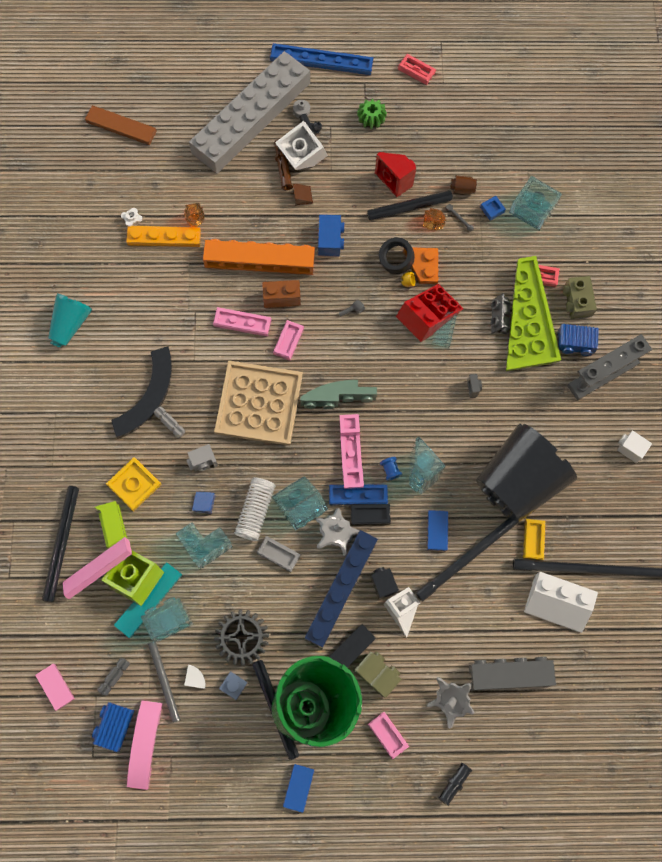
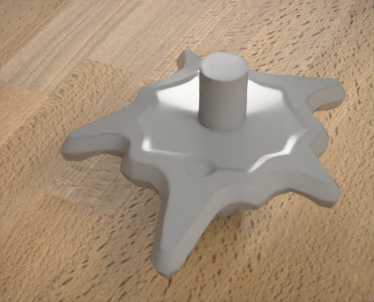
(336, 531)
(452, 700)

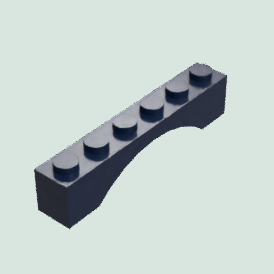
(340, 589)

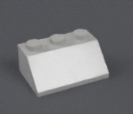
(560, 602)

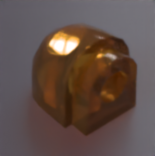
(194, 214)
(434, 219)

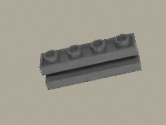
(512, 674)

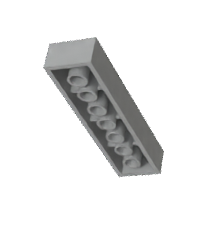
(250, 112)

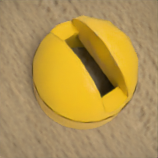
(409, 279)

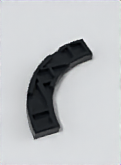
(151, 399)

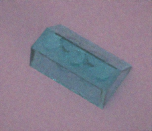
(424, 467)

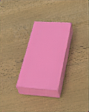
(288, 340)
(55, 687)
(388, 735)

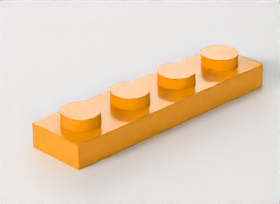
(163, 236)

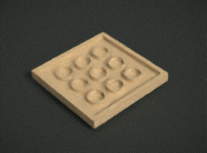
(259, 403)

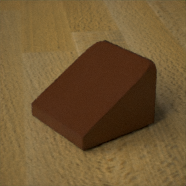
(302, 194)

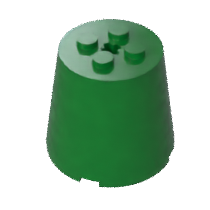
(331, 700)

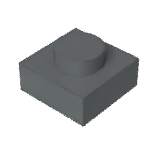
(474, 385)

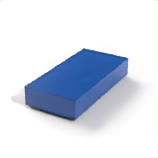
(437, 530)
(298, 788)

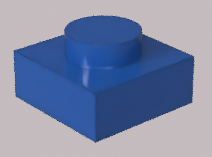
(492, 208)

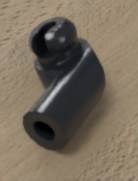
(314, 127)

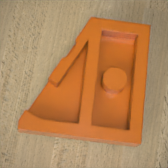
(425, 265)

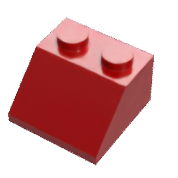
(395, 172)

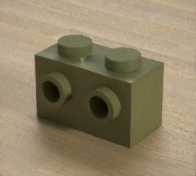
(579, 297)

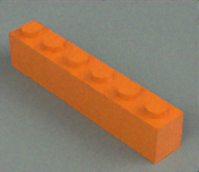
(259, 256)

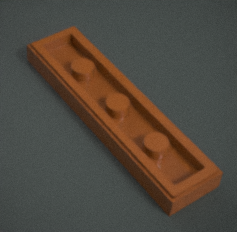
(120, 125)

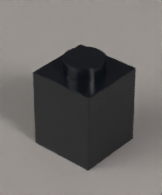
(384, 582)

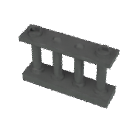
(609, 367)

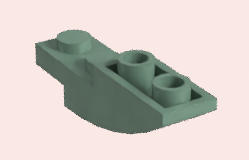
(330, 394)

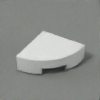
(194, 678)

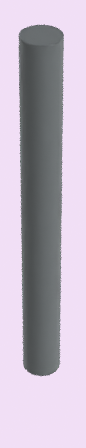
(164, 681)

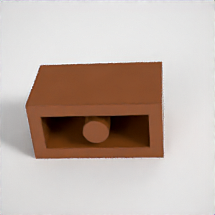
(281, 293)

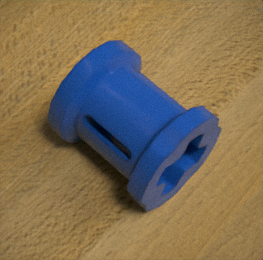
(391, 468)

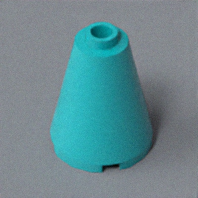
(66, 319)

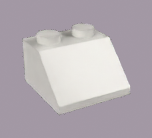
(301, 147)

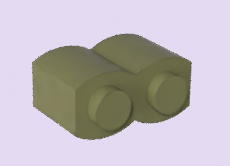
(378, 674)

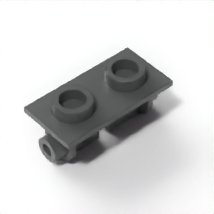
(500, 307)

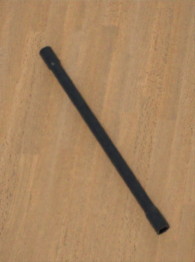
(529, 565)
(431, 586)

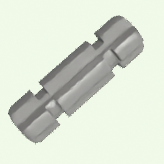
(169, 422)

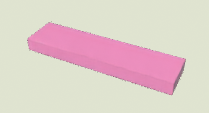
(97, 568)

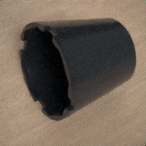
(524, 474)

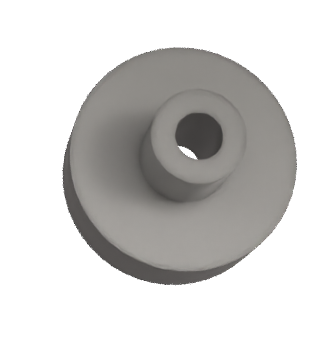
(301, 107)

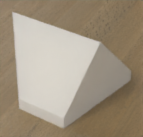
(403, 609)

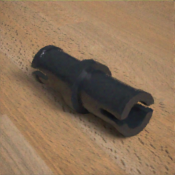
(454, 784)

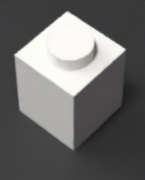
(633, 446)

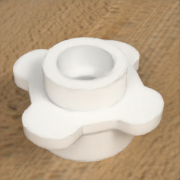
(135, 217)

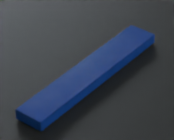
(325, 59)

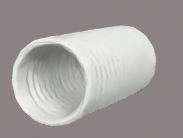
(248, 531)

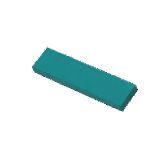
(131, 618)

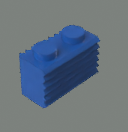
(577, 339)
(112, 726)

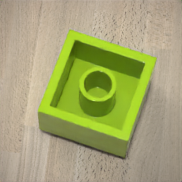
(134, 577)

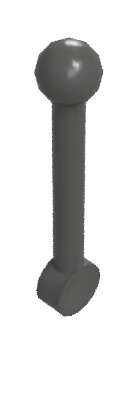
(449, 208)

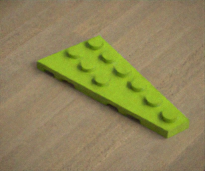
(531, 328)

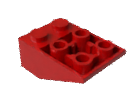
(426, 312)

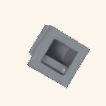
(201, 458)

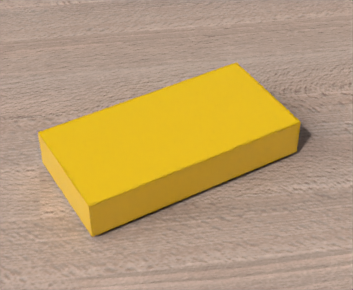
(534, 539)

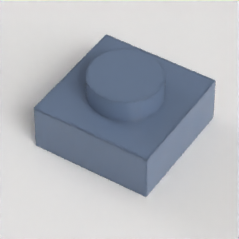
(233, 685)

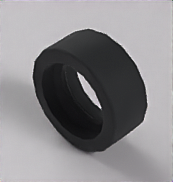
(389, 244)

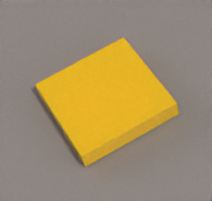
(133, 484)

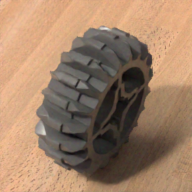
(232, 637)

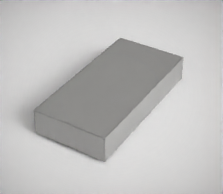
(278, 554)

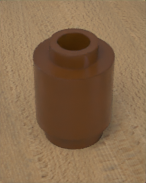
(463, 185)

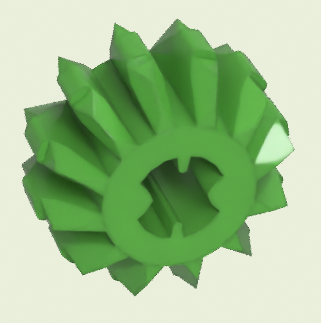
(371, 113)

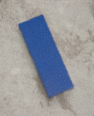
(355, 496)

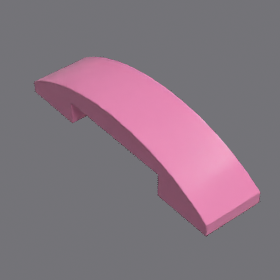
(351, 451)
(143, 745)

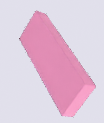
(242, 321)

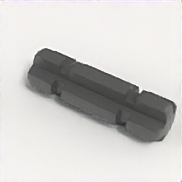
(113, 676)

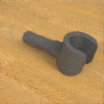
(358, 306)

